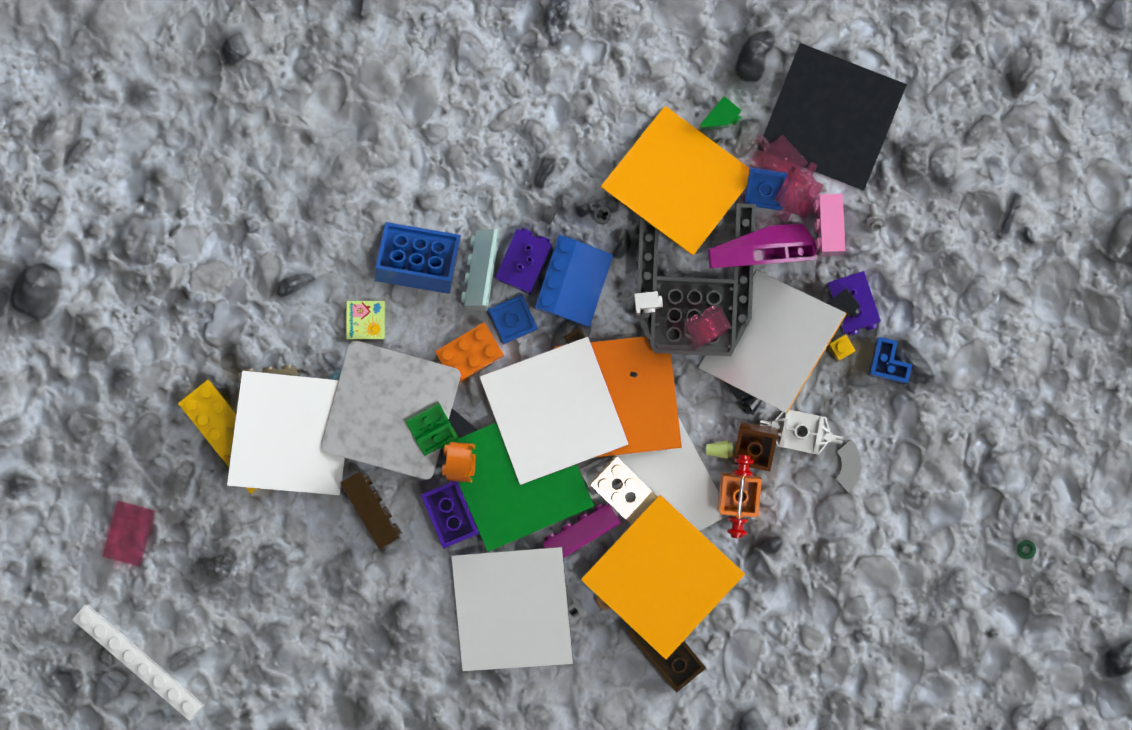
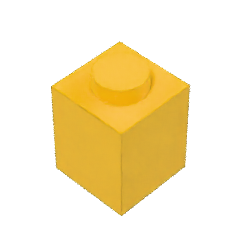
(841, 348)

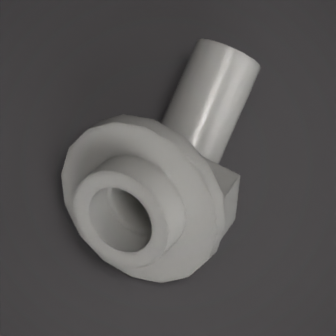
(876, 221)

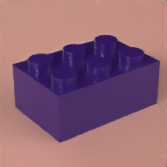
(450, 514)

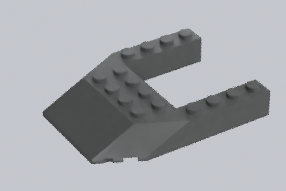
(691, 296)

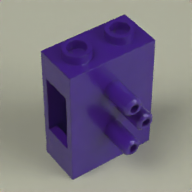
(523, 260)
(859, 286)

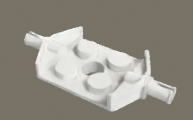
(817, 431)

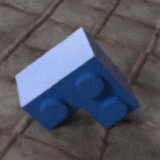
(883, 363)

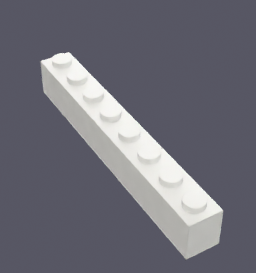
(138, 662)

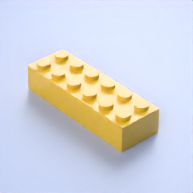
(213, 418)

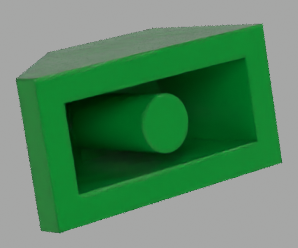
(722, 116)

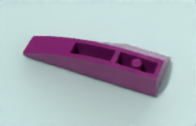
(766, 246)

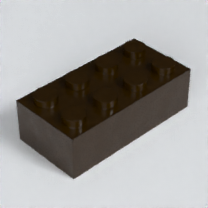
(371, 511)
(678, 668)

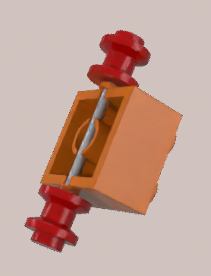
(739, 495)

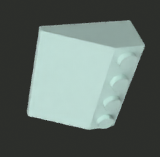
(481, 269)

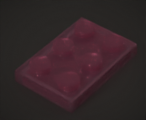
(129, 533)

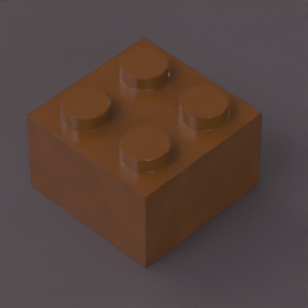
(758, 443)

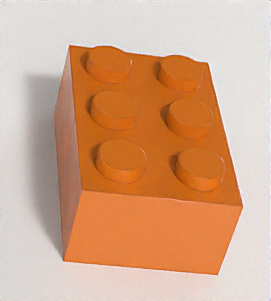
(471, 352)

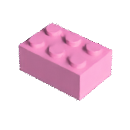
(829, 224)

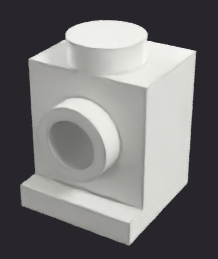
(648, 302)

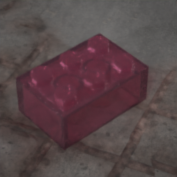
(706, 327)

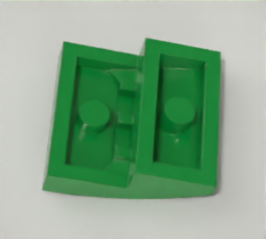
(431, 428)

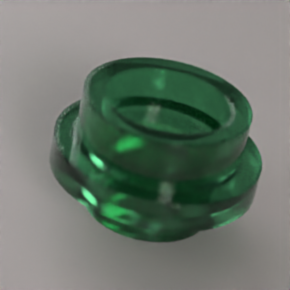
(1032, 549)

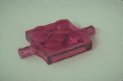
(779, 155)
(798, 192)

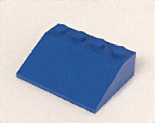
(417, 258)
(573, 281)

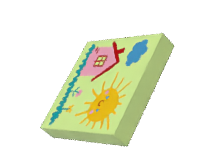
(365, 320)

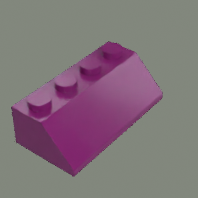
(584, 531)

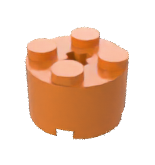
(459, 462)

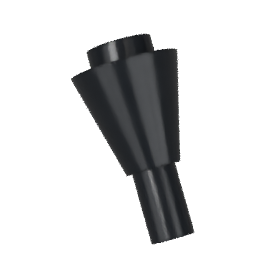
(750, 405)

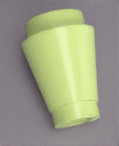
(721, 449)

